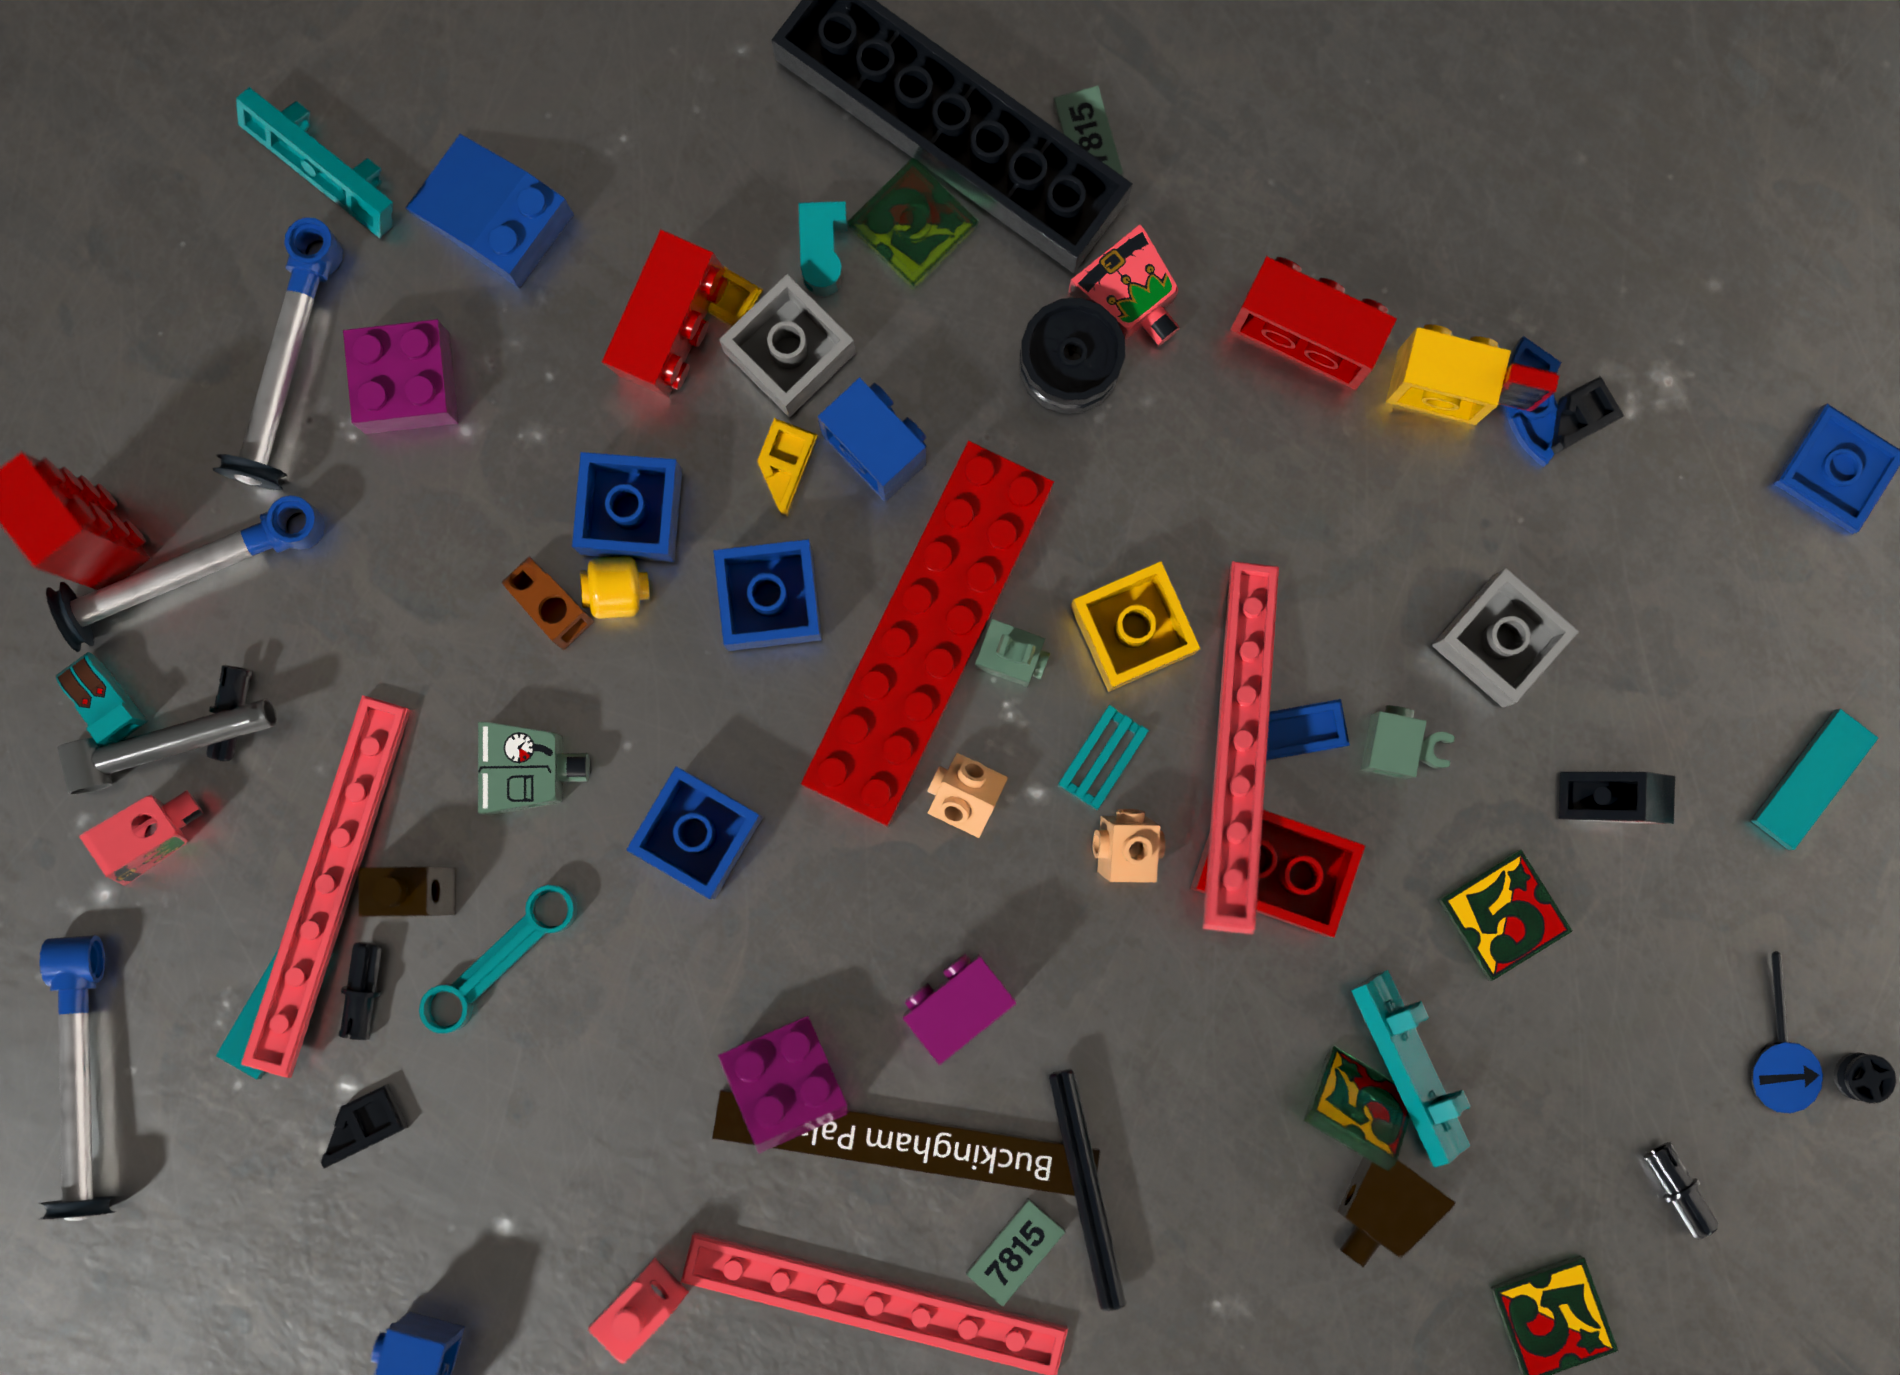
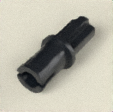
(231, 694)
(360, 991)
(1682, 1190)

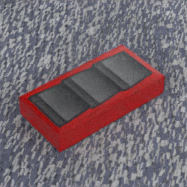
(1527, 387)

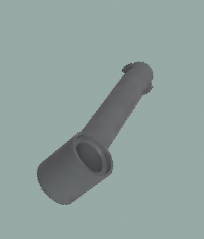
(89, 764)

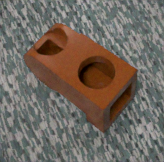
(547, 603)

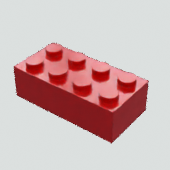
(67, 524)

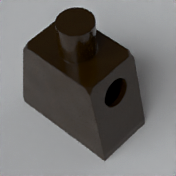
(406, 891)
(1389, 1210)

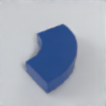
(1535, 428)

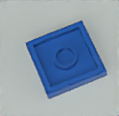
(1839, 469)

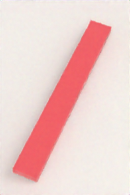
(1241, 749)
(326, 887)
(874, 1304)

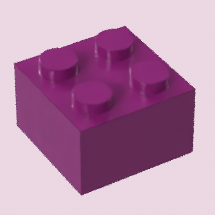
(400, 376)
(957, 1007)
(783, 1084)

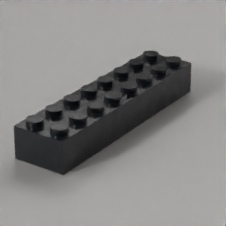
(954, 123)

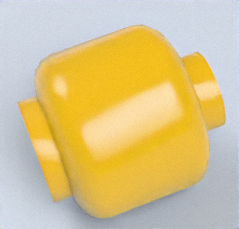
(613, 587)

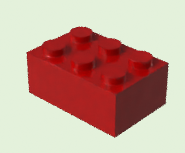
(666, 314)
(1314, 322)
(1301, 874)

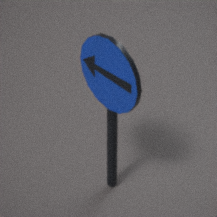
(1785, 1073)

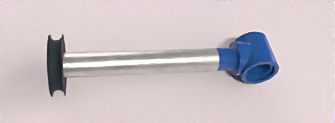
(306, 273)
(76, 614)
(72, 969)

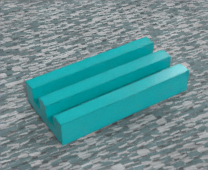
(1125, 723)

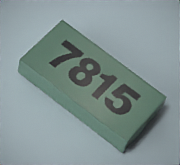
(1086, 123)
(1015, 1252)

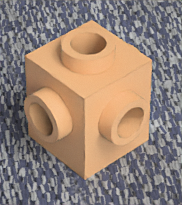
(965, 794)
(1128, 847)

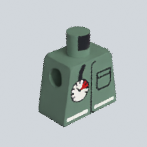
(523, 768)

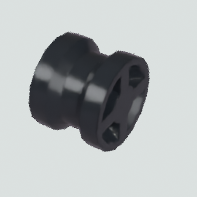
(1877, 1077)

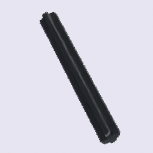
(1087, 1190)

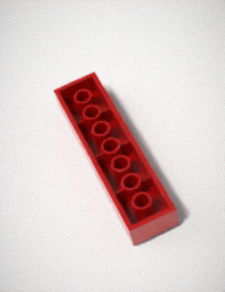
(928, 634)

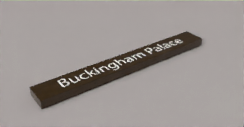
(921, 1147)

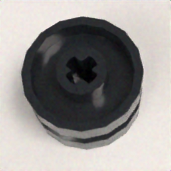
(1078, 328)

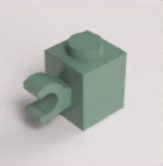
(1012, 653)
(1397, 744)

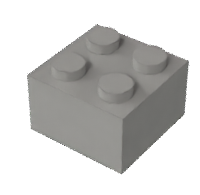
(788, 345)
(1505, 638)

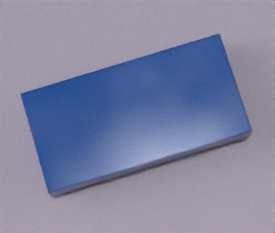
(1306, 729)

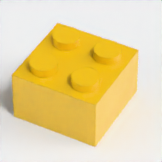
(1448, 374)
(1134, 626)

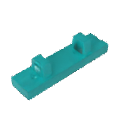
(287, 138)
(1411, 1069)

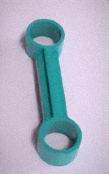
(497, 959)

